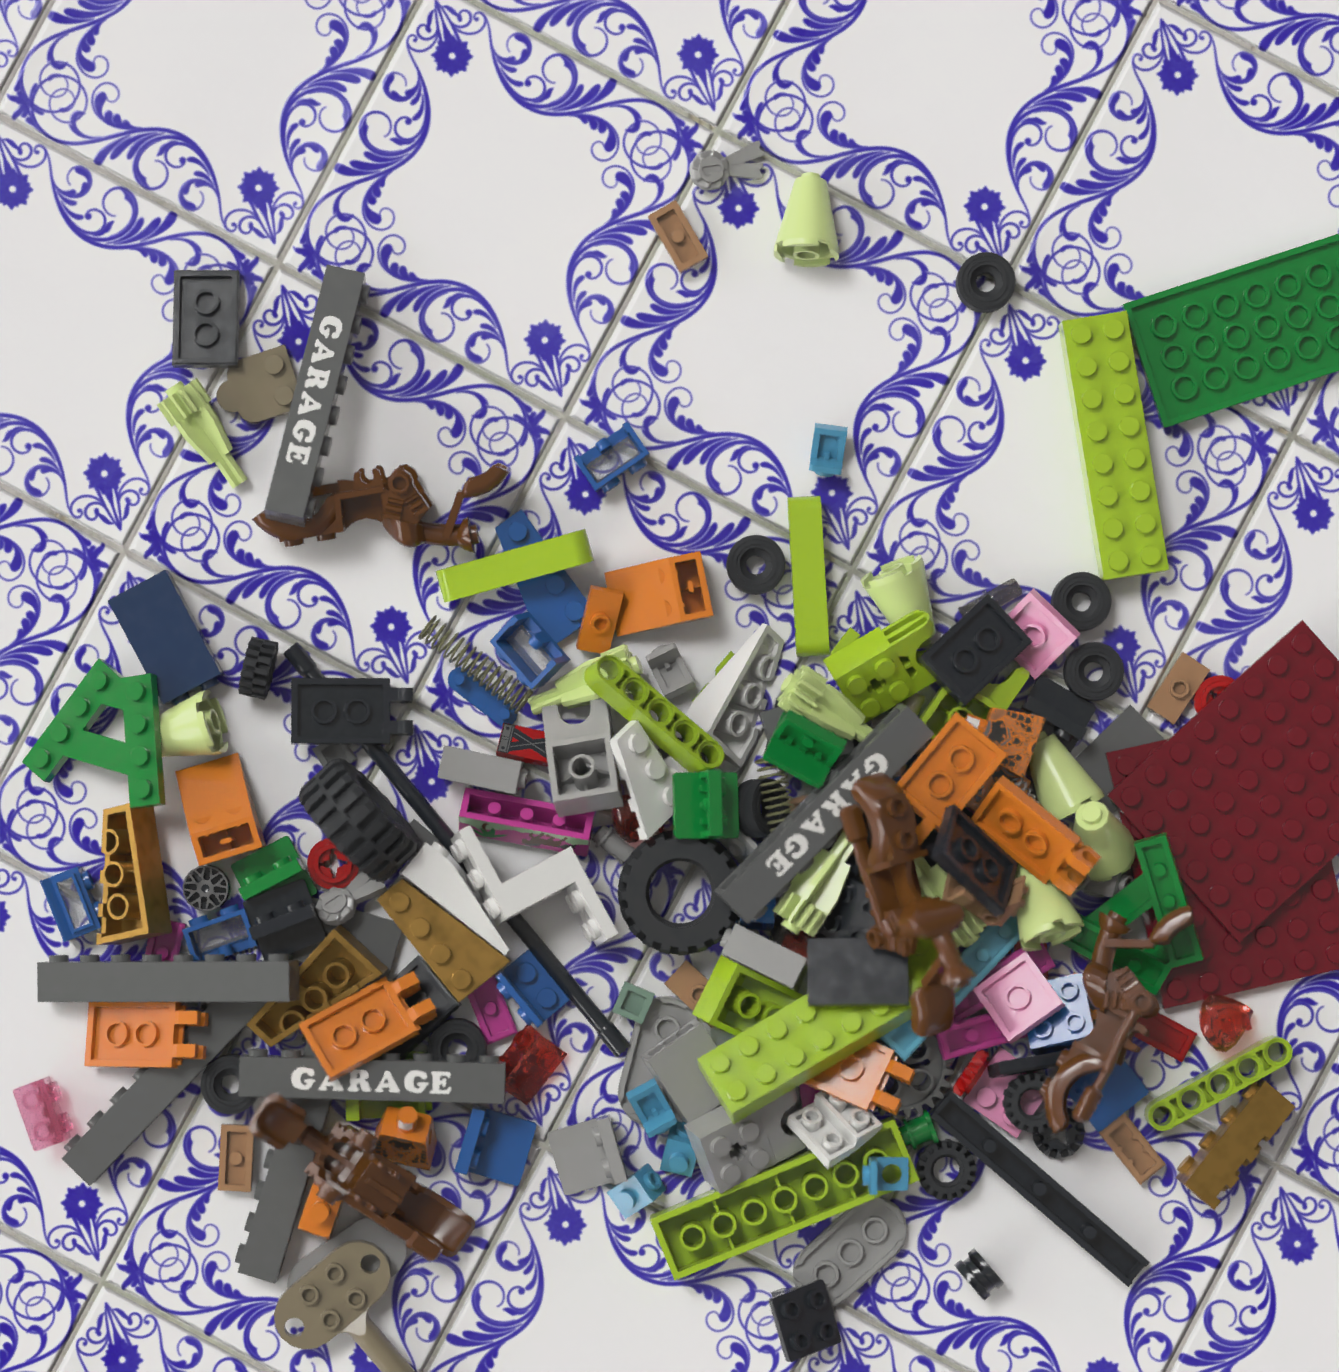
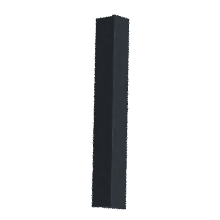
(1038, 1187)

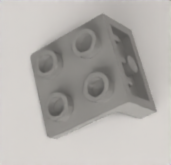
(587, 1155)

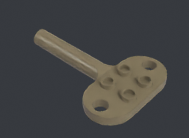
(337, 1300)

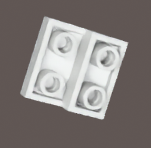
(833, 1128)

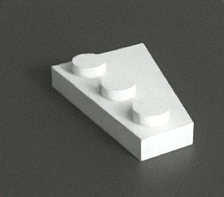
(646, 778)

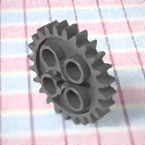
(913, 1095)

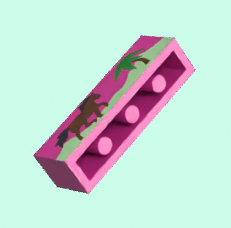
(524, 822)

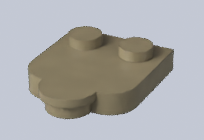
(260, 386)

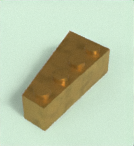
(132, 878)
(445, 943)
(325, 978)
(1234, 1142)

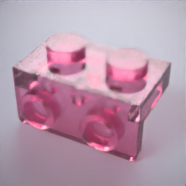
(42, 1113)

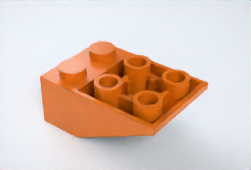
(661, 593)
(219, 809)

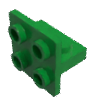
(803, 748)
(705, 805)
(270, 869)

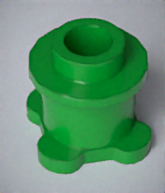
(918, 1130)

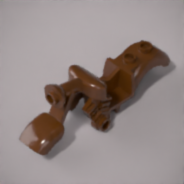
(394, 501)
(897, 899)
(1118, 1004)
(365, 1180)

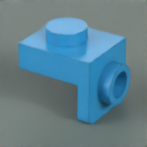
(827, 449)
(652, 1108)
(678, 1152)
(637, 1191)

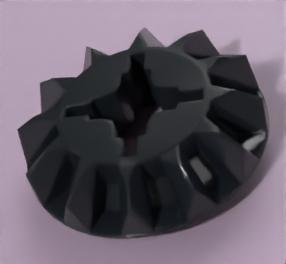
(1057, 1148)

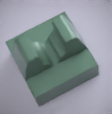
(633, 1002)

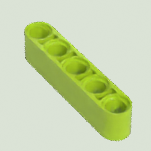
(514, 565)
(808, 576)
(669, 716)
(1234, 1082)

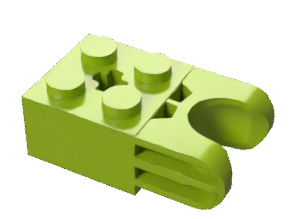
(883, 665)
(993, 695)

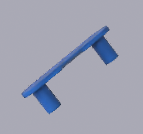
(480, 698)

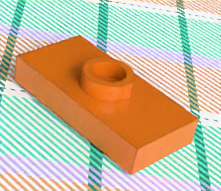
(599, 619)

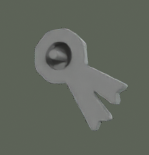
(711, 169)
(340, 904)

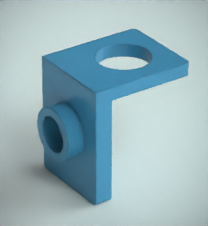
(873, 1174)

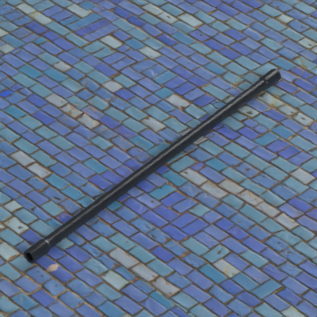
(605, 1029)

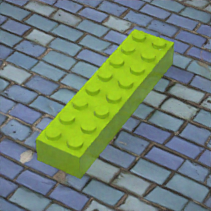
(1113, 446)
(801, 1044)
(772, 1204)

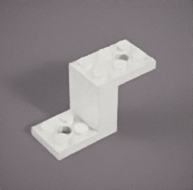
(533, 886)

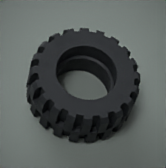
(359, 820)
(636, 904)

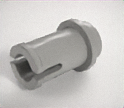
(612, 843)

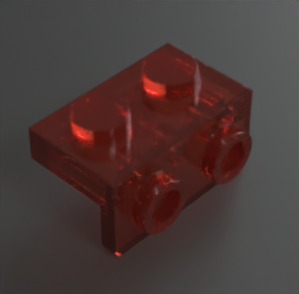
(530, 1063)

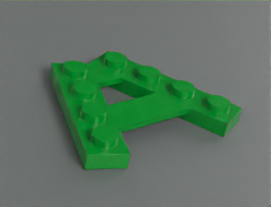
(137, 757)
(1155, 887)

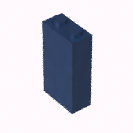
(166, 638)

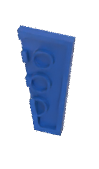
(550, 597)

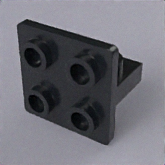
(1064, 711)
(851, 914)
(284, 919)
(804, 1319)

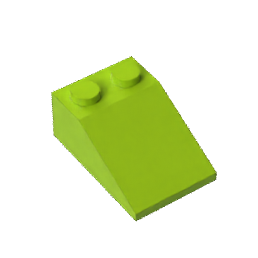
(740, 997)

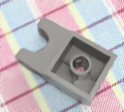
(582, 750)
(740, 1150)

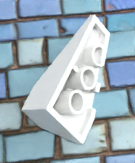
(734, 697)
(441, 882)

